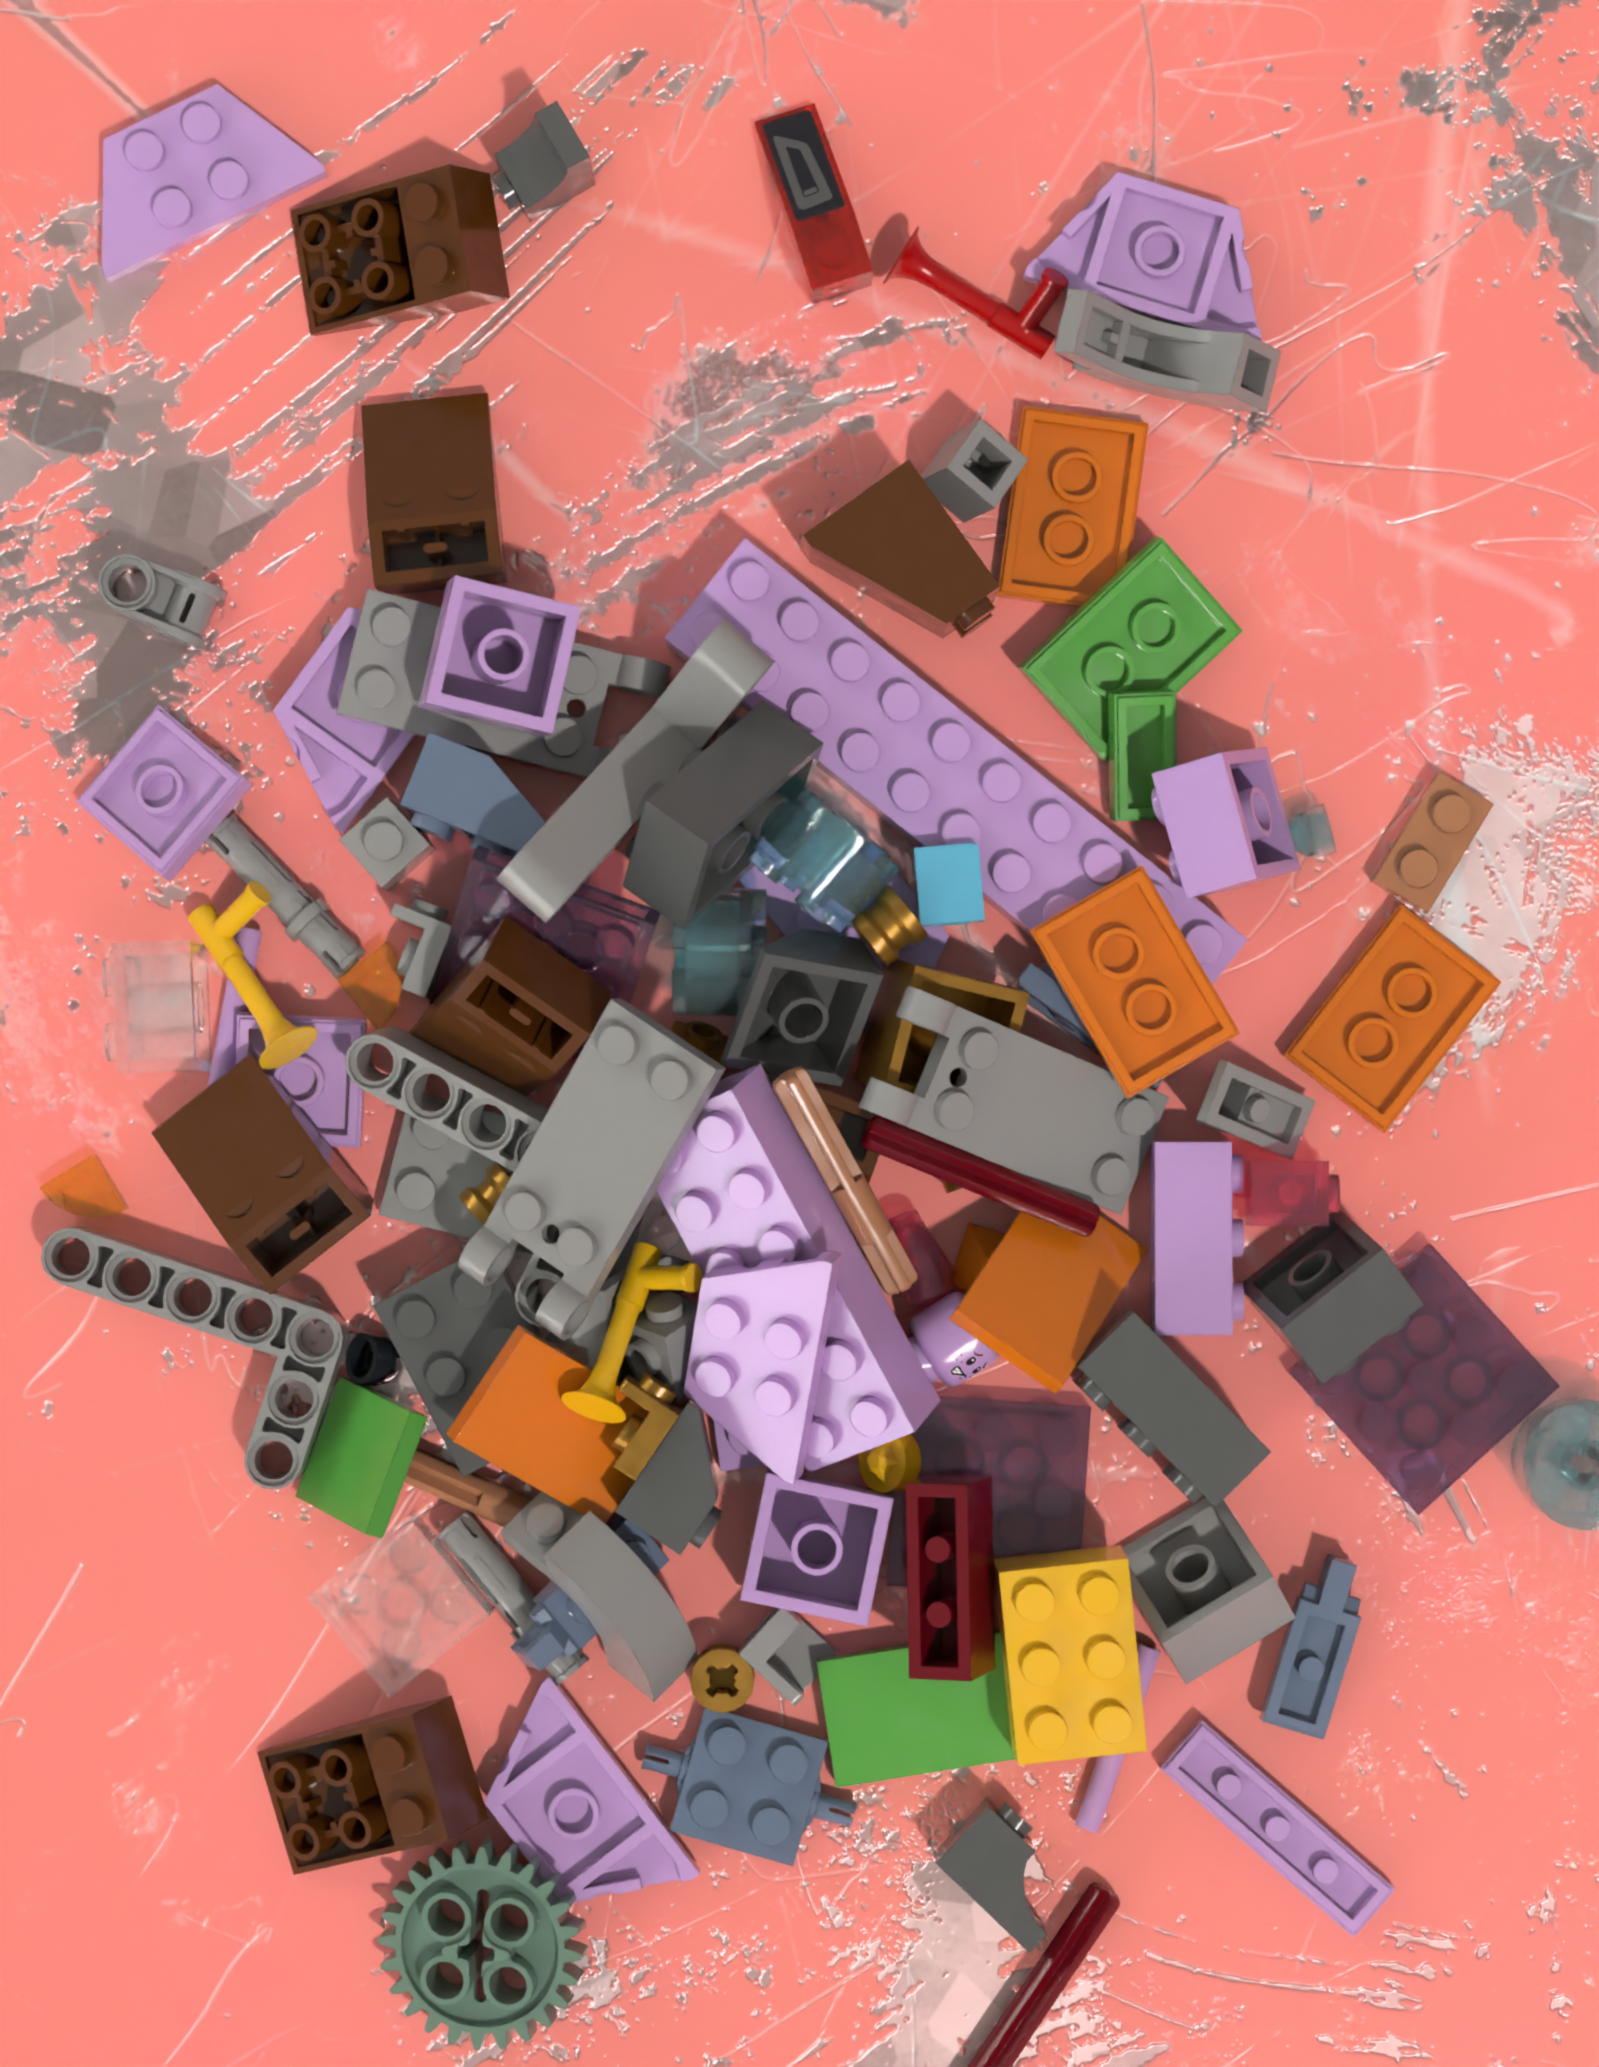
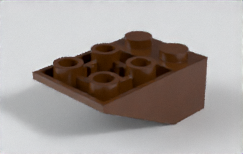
(401, 251)
(432, 493)
(514, 1010)
(263, 1173)
(374, 1786)

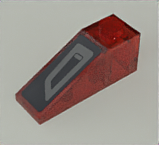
(814, 204)

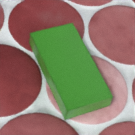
(1139, 744)

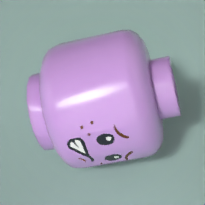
(946, 1348)

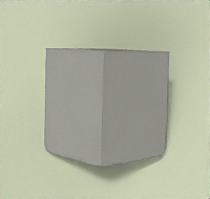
(785, 1652)

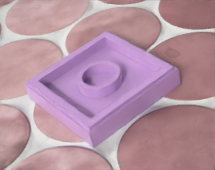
(164, 793)
(318, 1077)

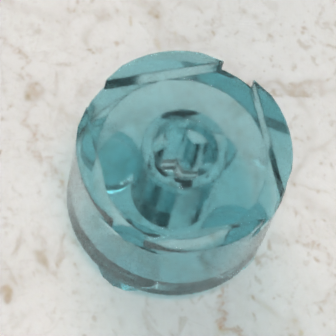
(824, 858)
(719, 953)
(1542, 1461)

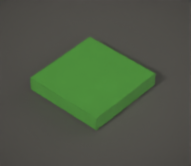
(361, 1457)

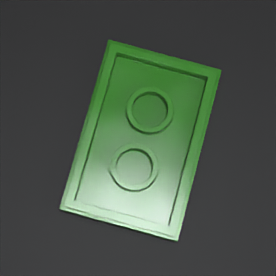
(1137, 633)
(908, 1727)

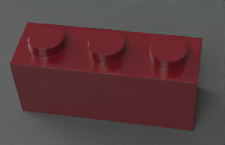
(950, 1577)

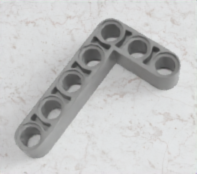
(607, 801)
(458, 1119)
(222, 1320)

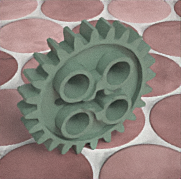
(537, 1951)

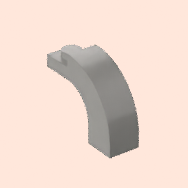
(1165, 358)
(612, 1586)

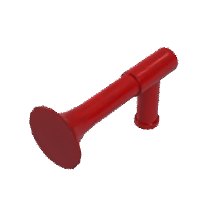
(1018, 327)

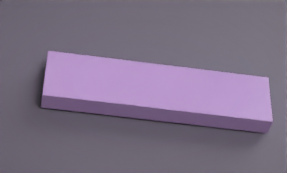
(1276, 1827)

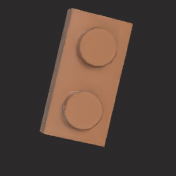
(1432, 842)

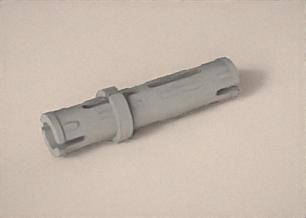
(294, 906)
(501, 1584)

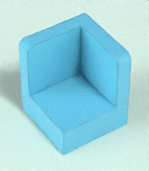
(948, 885)

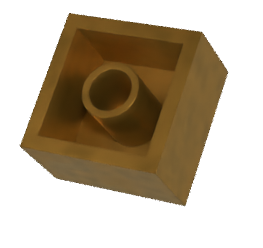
(898, 1049)

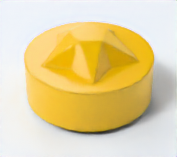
(891, 1465)

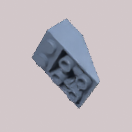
(468, 795)

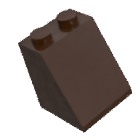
(906, 555)

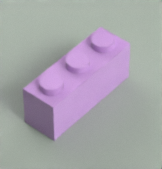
(1194, 1238)

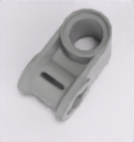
(164, 600)

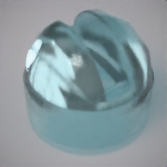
(1313, 832)

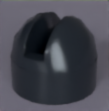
(360, 1356)

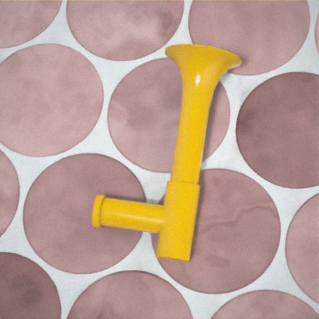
(281, 1037)
(598, 1394)

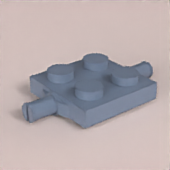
(749, 1786)

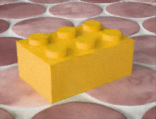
(1070, 1655)

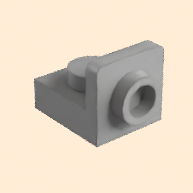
(422, 958)

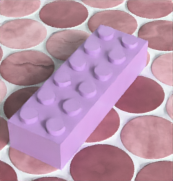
(754, 1196)

